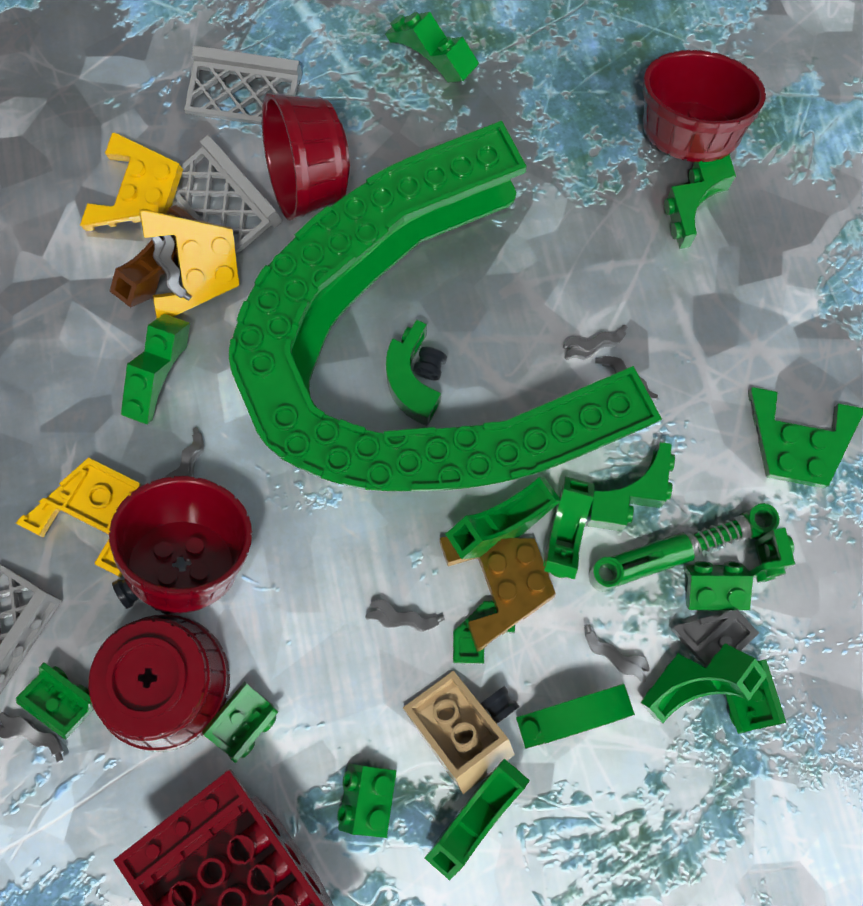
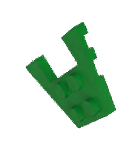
(798, 451)

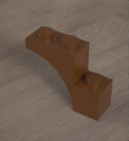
(140, 276)

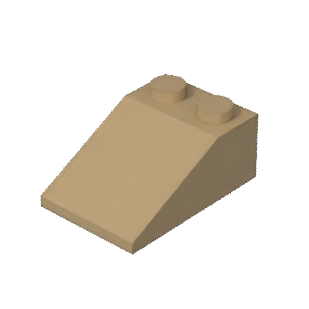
(459, 731)

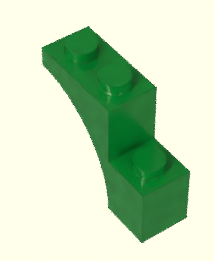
(423, 34)
(683, 200)
(147, 372)
(612, 509)
(509, 519)
(685, 680)
(476, 819)

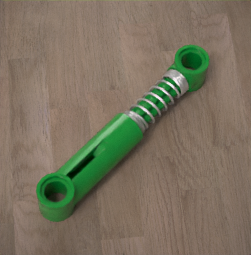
(681, 548)

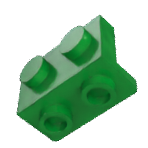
(774, 555)
(718, 586)
(56, 700)
(761, 710)
(241, 722)
(366, 800)

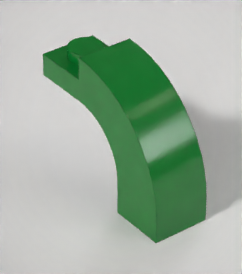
(408, 392)
(567, 528)
(575, 716)

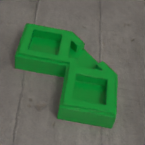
(463, 645)

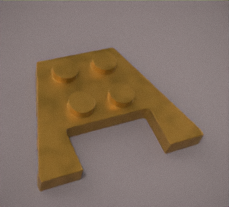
(514, 580)

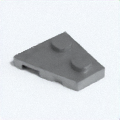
(709, 634)

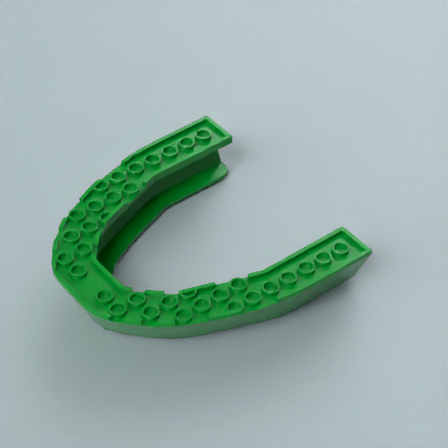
(337, 261)

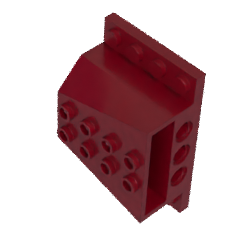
(221, 853)

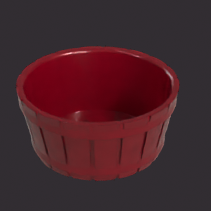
(699, 104)
(304, 153)
(174, 521)
(187, 689)

